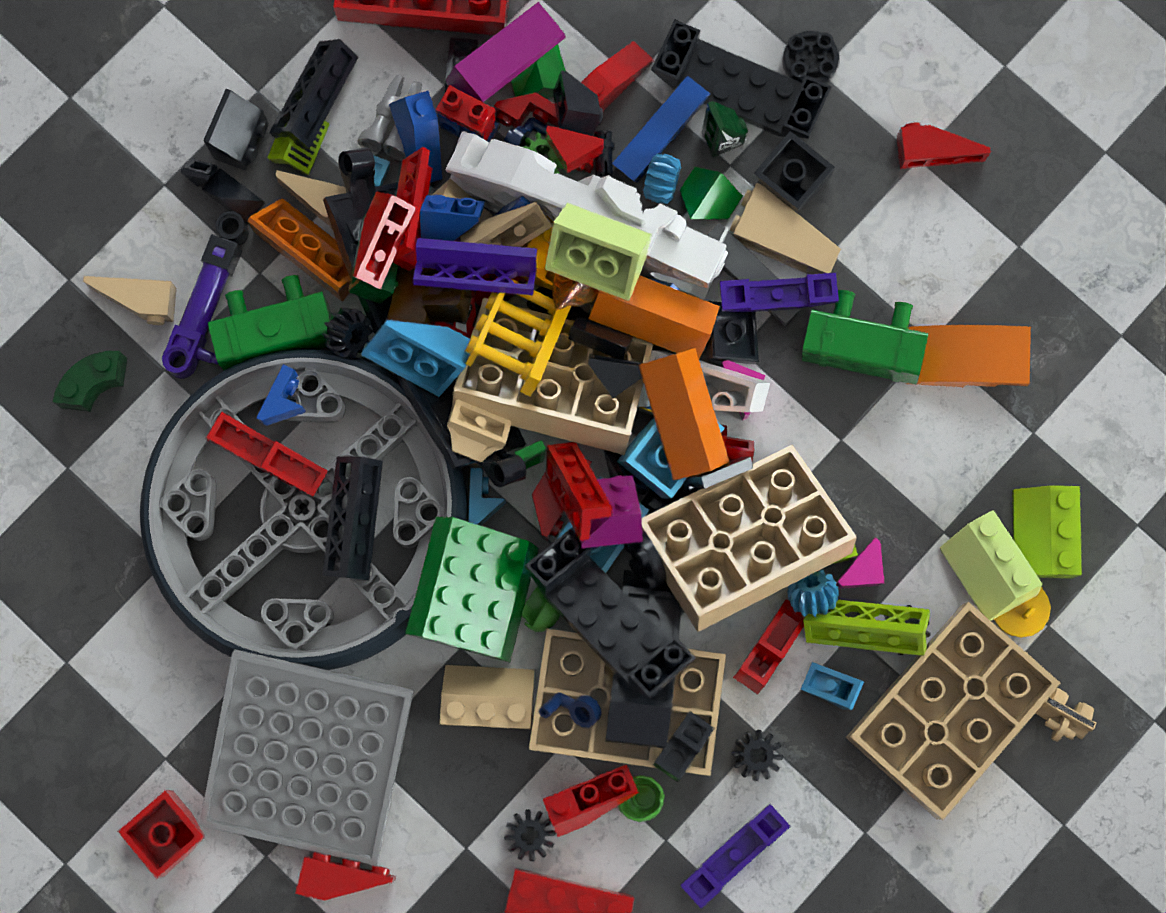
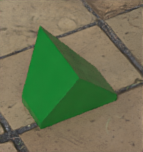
(709, 195)

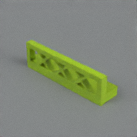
(866, 631)

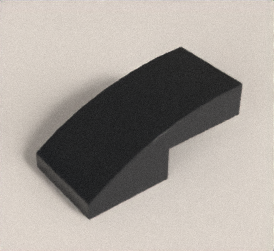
(683, 746)

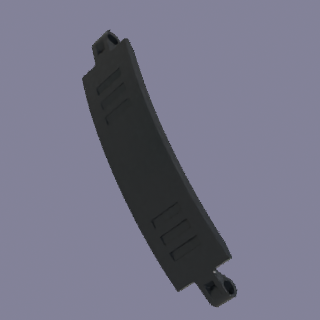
(346, 217)

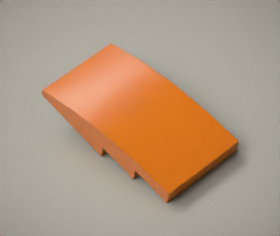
(975, 355)

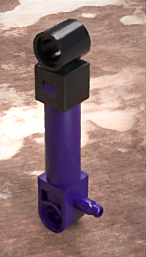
(218, 264)

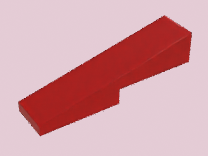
(266, 454)

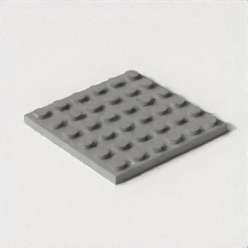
(305, 757)

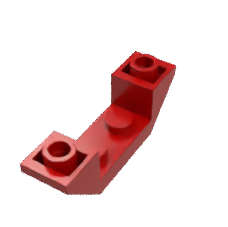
(516, 109)

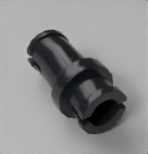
(604, 161)

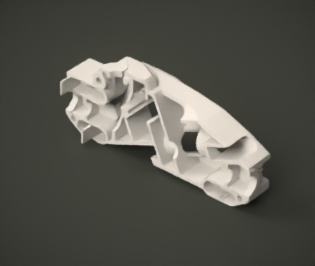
(504, 172)

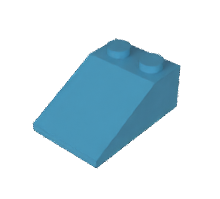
(420, 353)

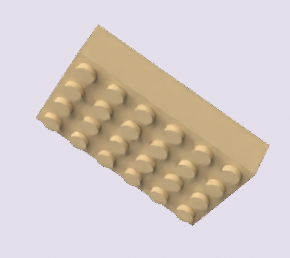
(569, 397)
(747, 537)
(577, 670)
(953, 711)

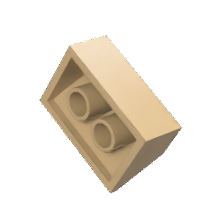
(487, 697)

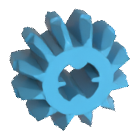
(662, 178)
(813, 594)

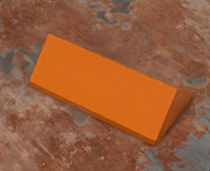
(303, 245)
(658, 316)
(684, 414)

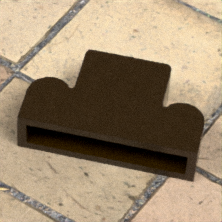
(427, 303)

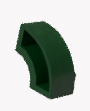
(89, 379)

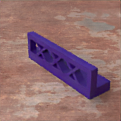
(476, 261)

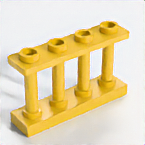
(538, 350)

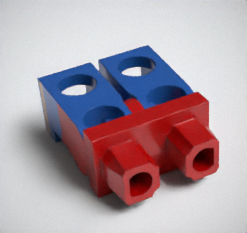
(465, 113)

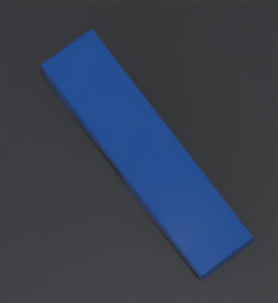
(661, 129)

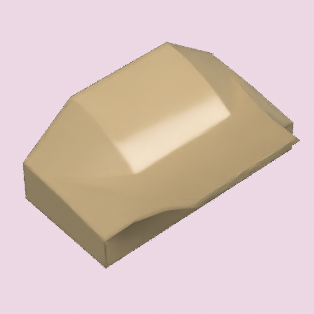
(476, 431)

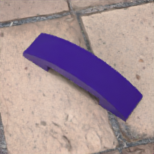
(779, 293)
(735, 855)

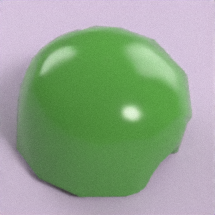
(539, 612)
(646, 803)

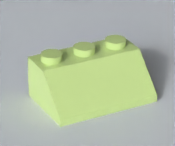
(597, 251)
(991, 566)

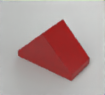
(572, 147)

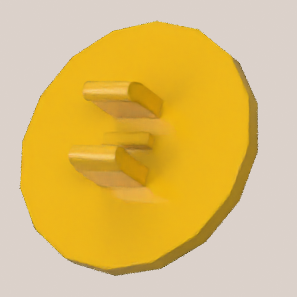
(1027, 617)

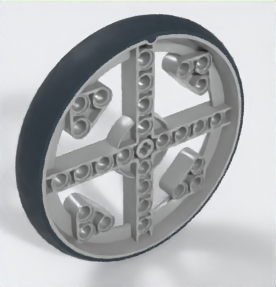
(171, 477)

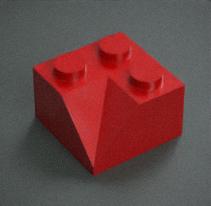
(163, 833)

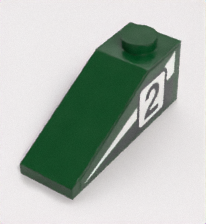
(723, 129)

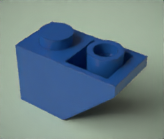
(448, 217)

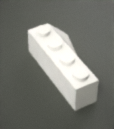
(726, 388)

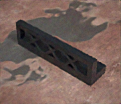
(315, 96)
(357, 518)

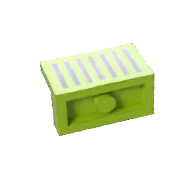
(288, 152)

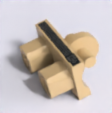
(1065, 720)

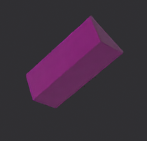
(506, 54)

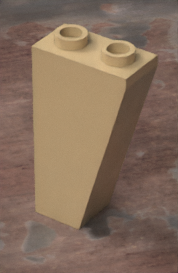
(782, 234)

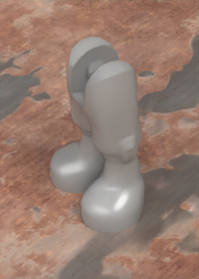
(374, 136)

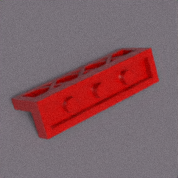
(413, 188)
(576, 487)

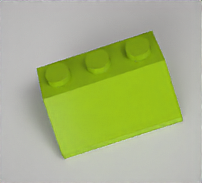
(1049, 529)

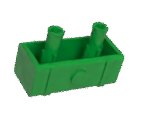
(272, 328)
(865, 345)

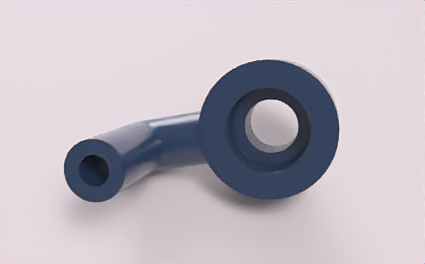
(518, 136)
(584, 710)

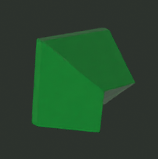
(540, 76)

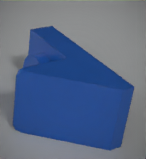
(276, 405)

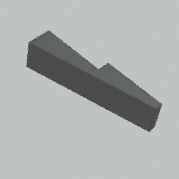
(744, 265)

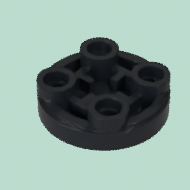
(811, 55)
(646, 562)

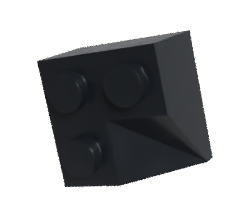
(793, 172)

